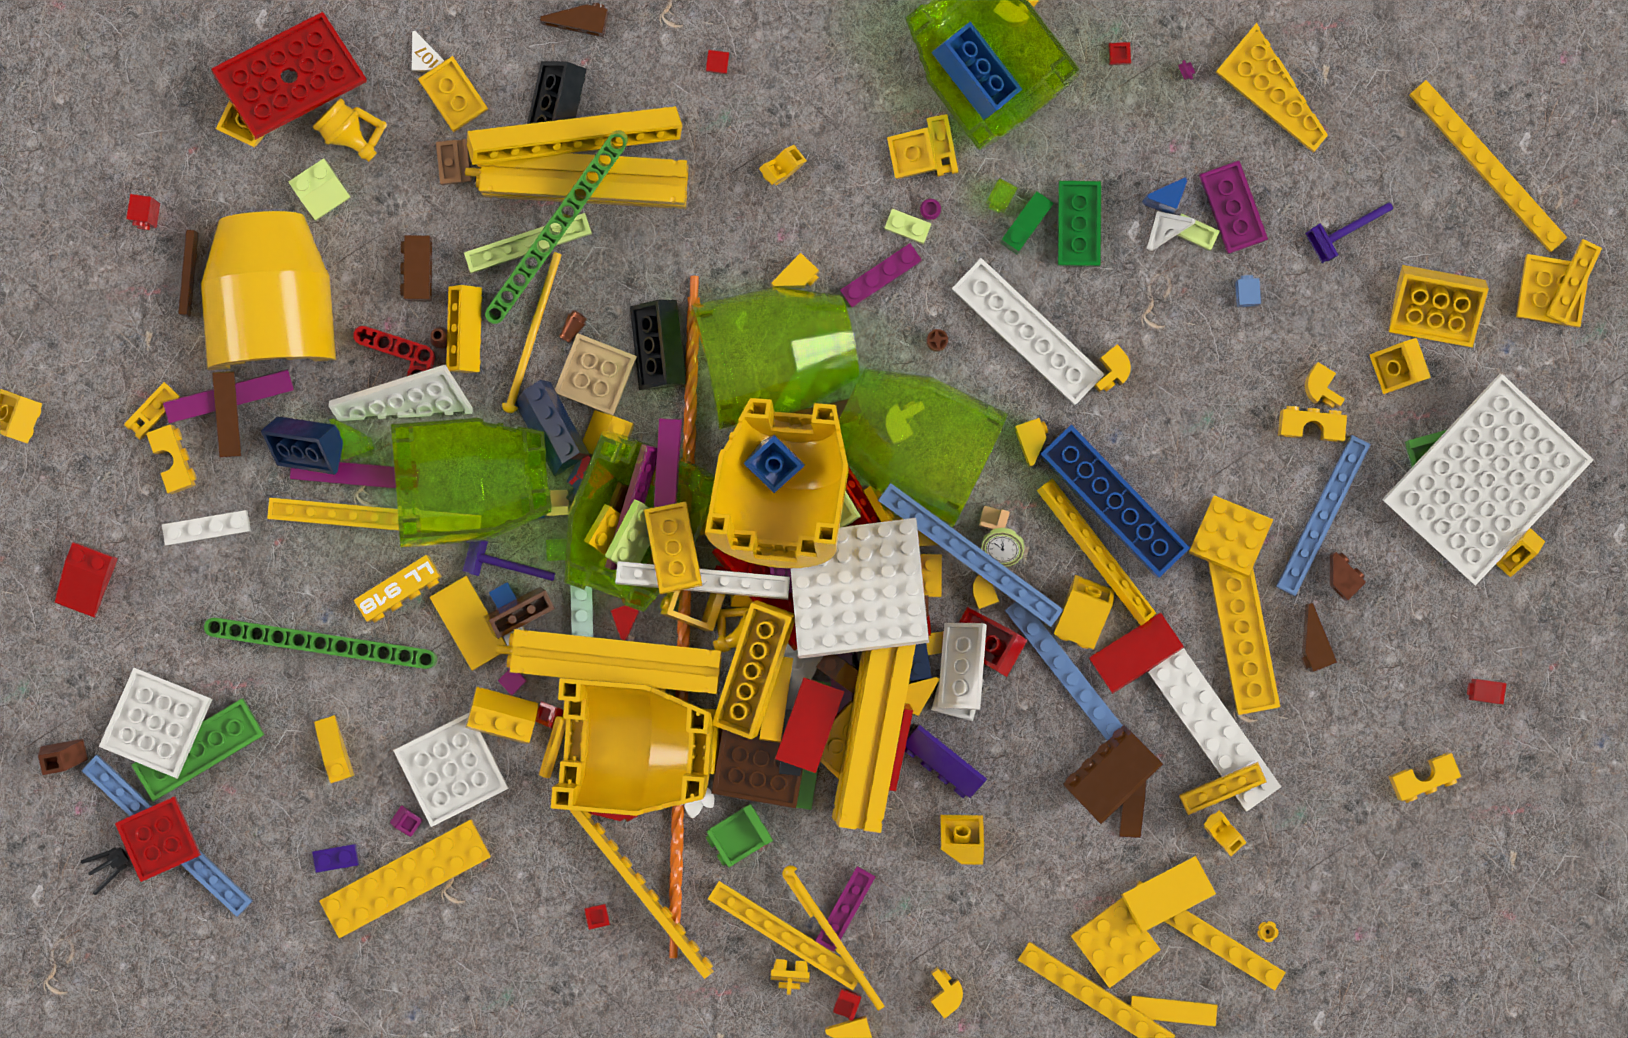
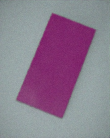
(1233, 207)

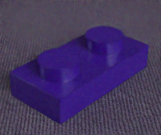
(335, 858)

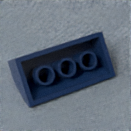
(545, 412)
(304, 444)

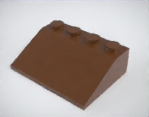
(1112, 774)

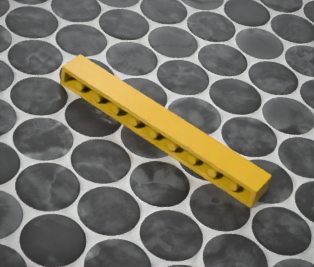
(572, 135)

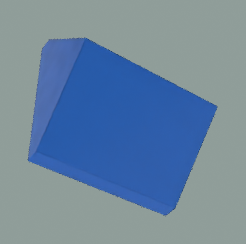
(1166, 198)
(773, 463)

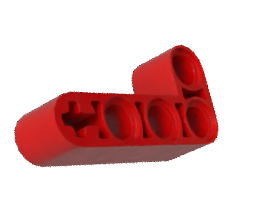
(394, 346)

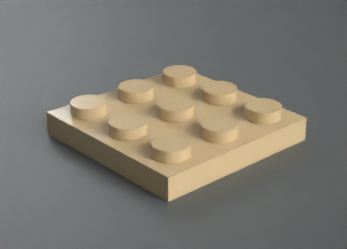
(595, 374)

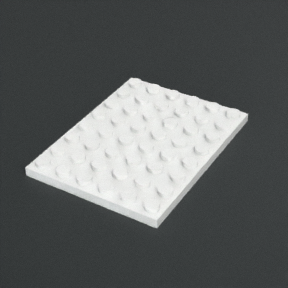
(1487, 479)

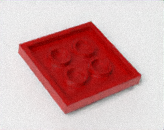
(158, 839)

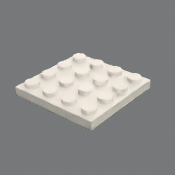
(155, 723)
(450, 770)

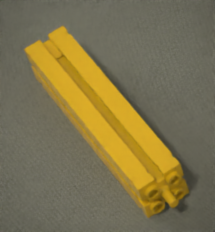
(551, 177)
(613, 661)
(872, 737)

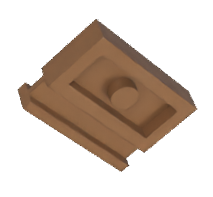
(453, 161)

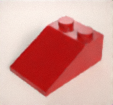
(84, 579)
(1001, 643)

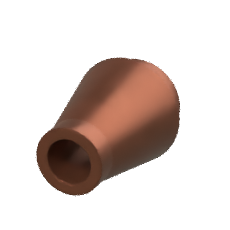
(573, 325)
(439, 343)

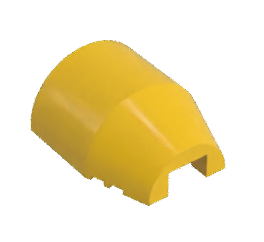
(266, 292)
(803, 517)
(630, 749)

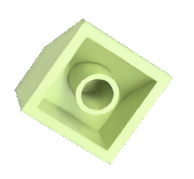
(319, 189)

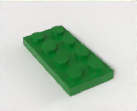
(1079, 223)

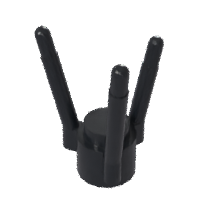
(117, 858)

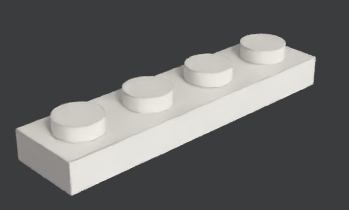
(206, 527)

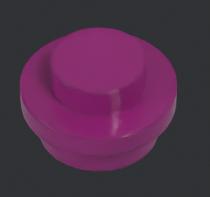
(1187, 70)
(930, 209)

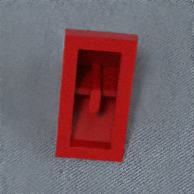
(624, 620)

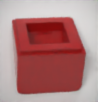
(547, 713)

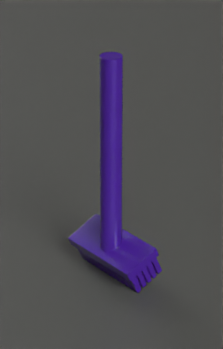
(1323, 243)
(477, 556)

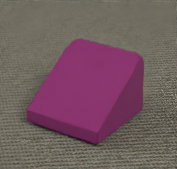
(512, 681)
(406, 821)

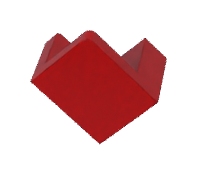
(847, 1003)

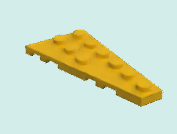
(1266, 83)

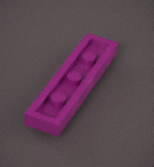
(881, 275)
(847, 905)

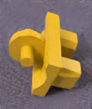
(781, 974)

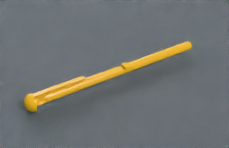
(536, 320)
(812, 909)

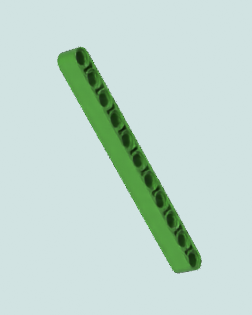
(563, 220)
(310, 643)

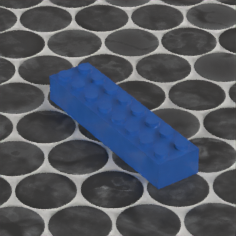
(1114, 501)

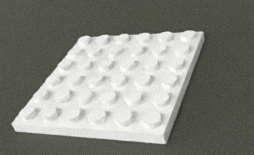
(864, 594)

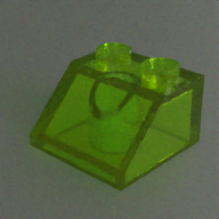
(355, 443)

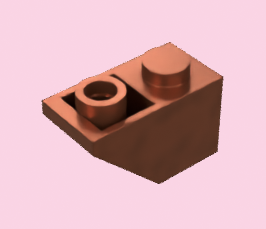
(1343, 577)
(61, 756)

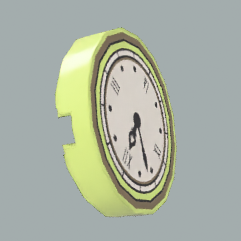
(1003, 546)

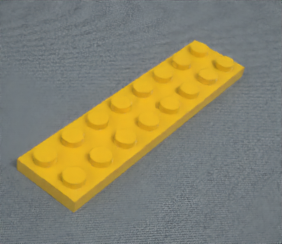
(1244, 640)
(405, 878)

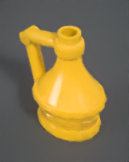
(341, 127)
(723, 642)

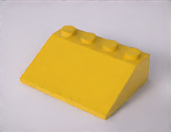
(1438, 306)

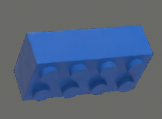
(976, 70)

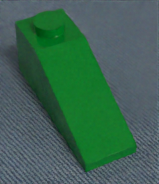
(1026, 223)

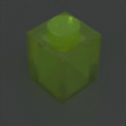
(1001, 196)

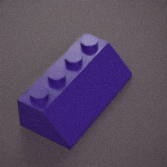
(944, 761)

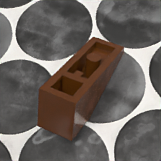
(581, 19)
(1315, 646)
(839, 670)
(1132, 814)

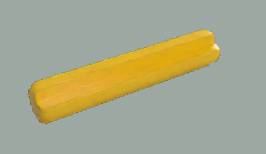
(553, 747)

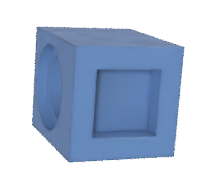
(1247, 291)

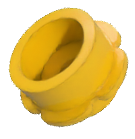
(1267, 926)

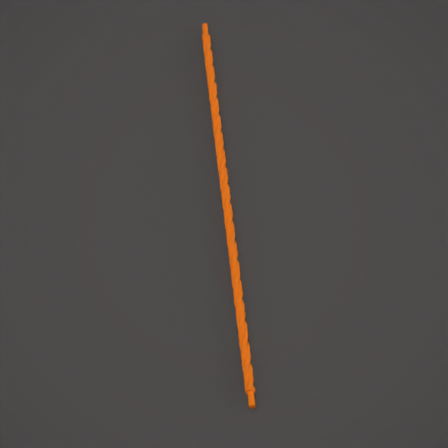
(684, 597)

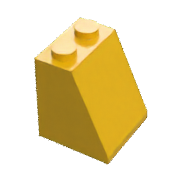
(1084, 612)

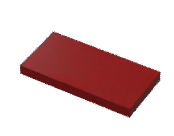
(1136, 653)
(809, 725)

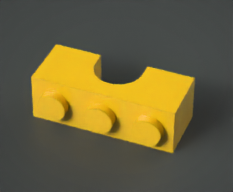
(1331, 424)
(179, 475)
(1443, 771)

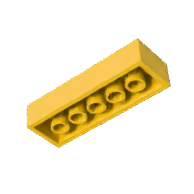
(754, 669)

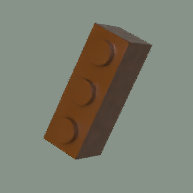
(416, 268)
(519, 612)

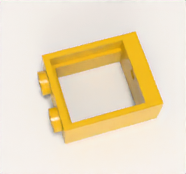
(709, 617)

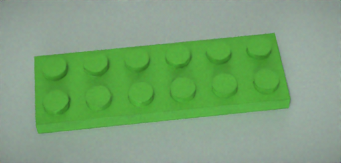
(215, 741)

